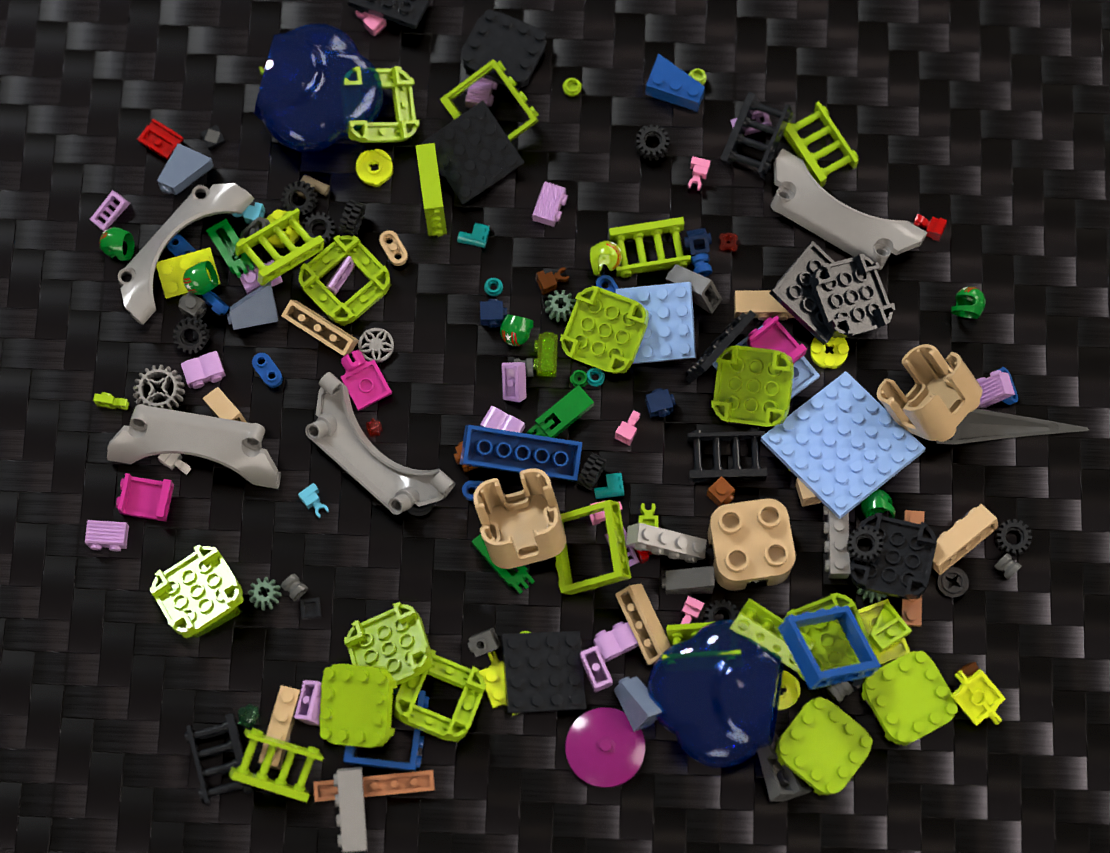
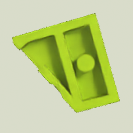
(888, 628)

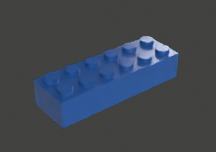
(520, 451)

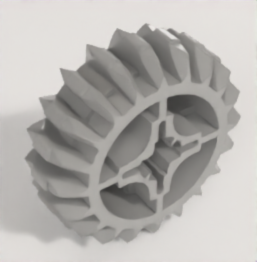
(167, 377)

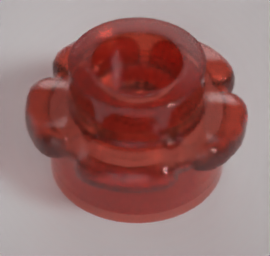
(374, 427)

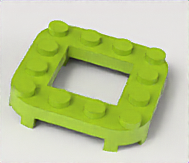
(404, 110)
(325, 261)
(431, 722)

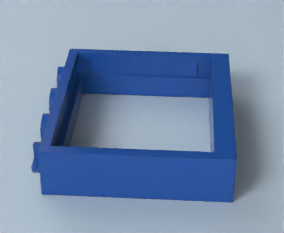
(804, 659)
(415, 760)

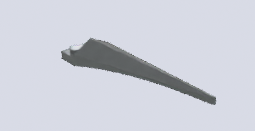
(993, 425)

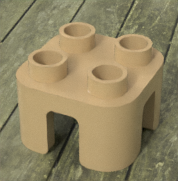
(938, 398)
(521, 524)
(751, 543)

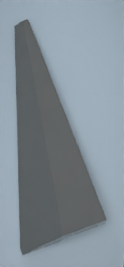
(779, 779)

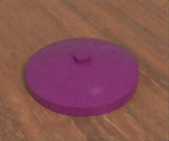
(604, 748)

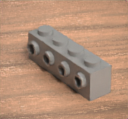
(666, 542)
(836, 545)
(352, 809)

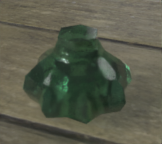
(248, 715)

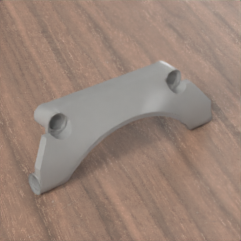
(850, 230)
(138, 292)
(217, 439)
(346, 444)

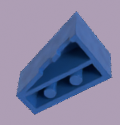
(674, 85)

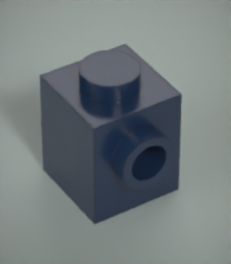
(698, 241)
(492, 313)
(660, 403)

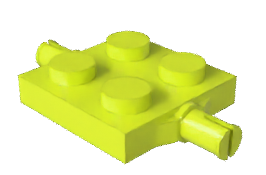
(495, 682)
(978, 697)

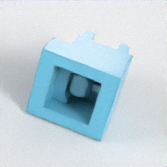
(252, 213)
(310, 498)

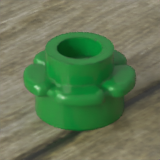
(579, 374)

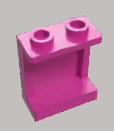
(776, 337)
(145, 498)

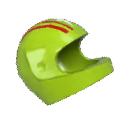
(605, 253)

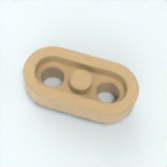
(393, 249)

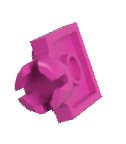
(363, 380)

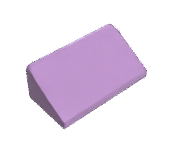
(341, 275)
(514, 381)

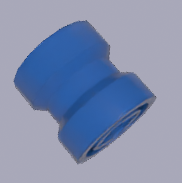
(701, 264)

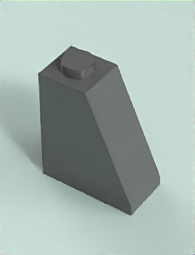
(703, 289)
(689, 581)

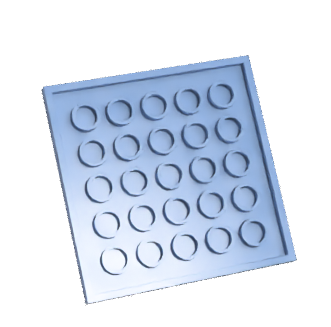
(842, 445)

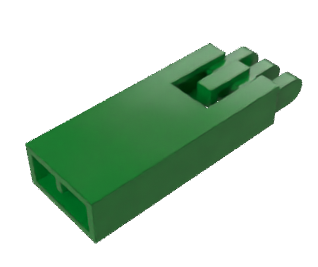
(225, 242)
(566, 410)
(516, 578)

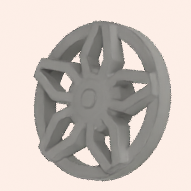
(376, 344)

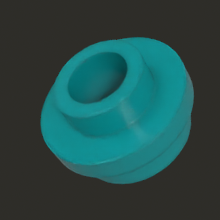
(490, 282)
(595, 371)

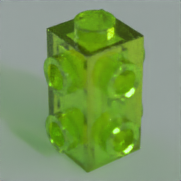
(547, 354)

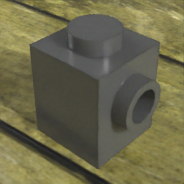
(192, 306)
(489, 639)

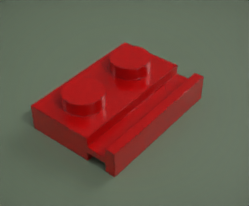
(160, 139)

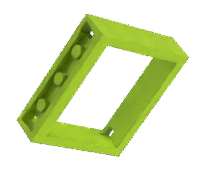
(509, 82)
(431, 189)
(617, 547)

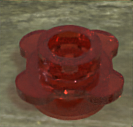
(728, 237)

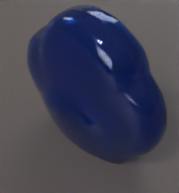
(305, 91)
(718, 702)

